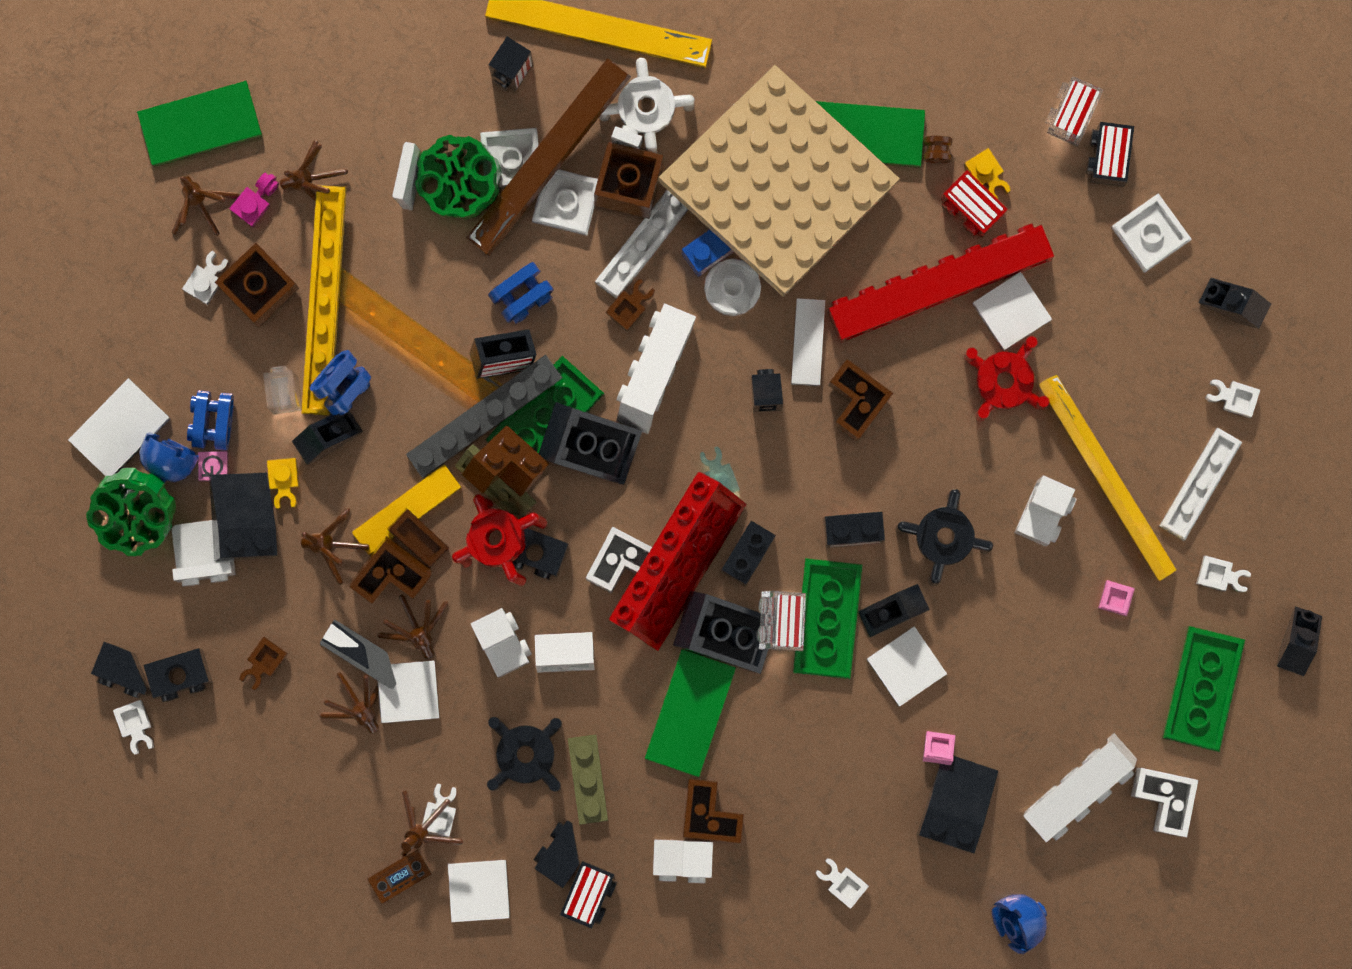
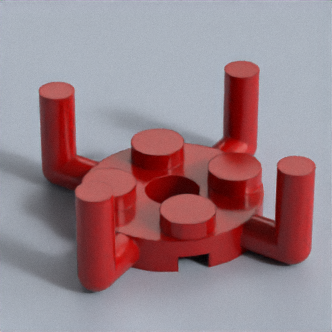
(1017, 368)
(510, 545)

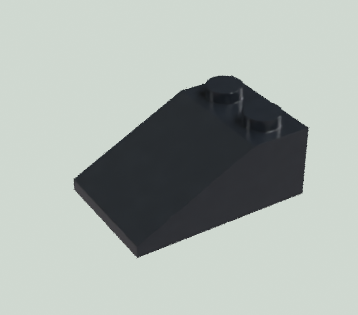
(589, 443)
(242, 517)
(721, 632)
(958, 804)

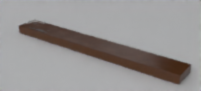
(548, 157)

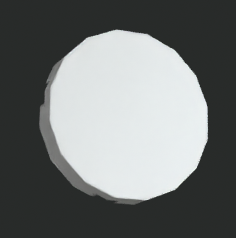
(732, 287)

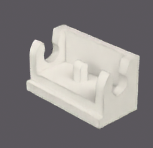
(564, 652)

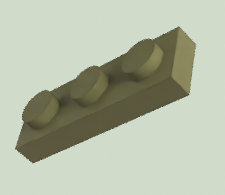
(500, 491)
(587, 779)

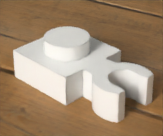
(627, 136)
(202, 281)
(1238, 398)
(1218, 574)
(133, 721)
(443, 823)
(845, 885)

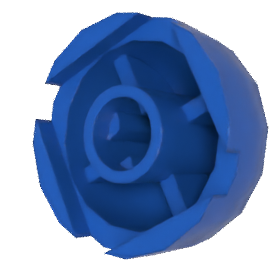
(167, 458)
(1021, 920)

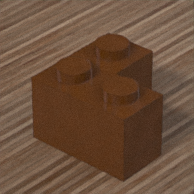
(865, 396)
(508, 459)
(392, 565)
(703, 821)

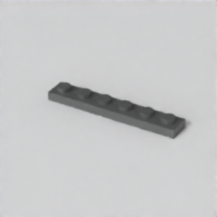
(484, 416)

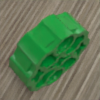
(475, 155)
(132, 512)

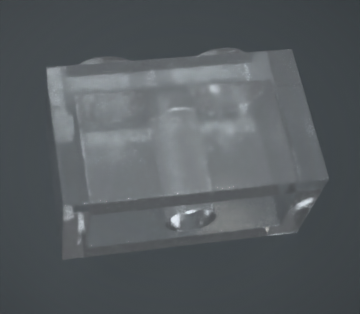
(282, 390)

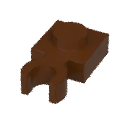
(628, 308)
(265, 659)

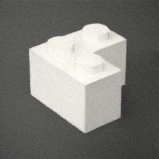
(1044, 509)
(616, 554)
(501, 643)
(1174, 795)
(683, 859)

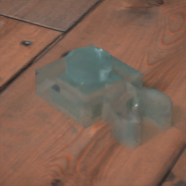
(720, 473)

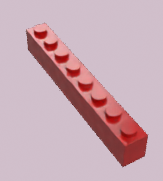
(940, 283)

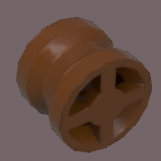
(937, 149)

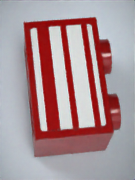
(973, 204)

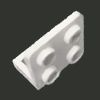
(196, 555)

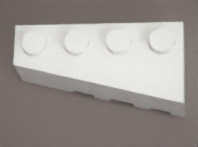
(654, 368)
(1081, 788)

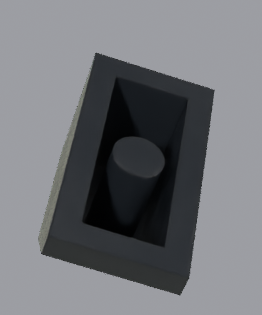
(766, 391)
(326, 436)
(893, 610)

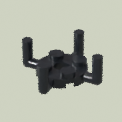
(939, 553)
(507, 751)

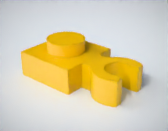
(986, 171)
(283, 476)

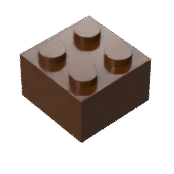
(628, 180)
(257, 285)

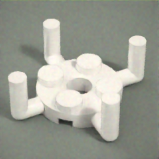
(655, 120)

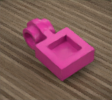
(251, 205)

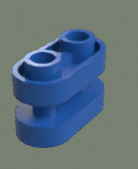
(518, 309)
(341, 383)
(199, 431)

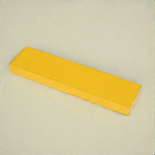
(419, 500)

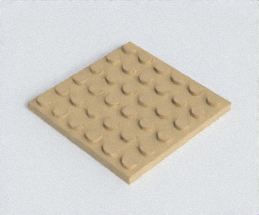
(778, 180)

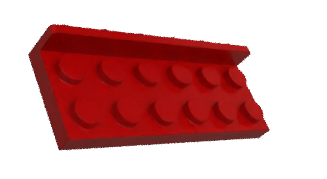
(678, 560)

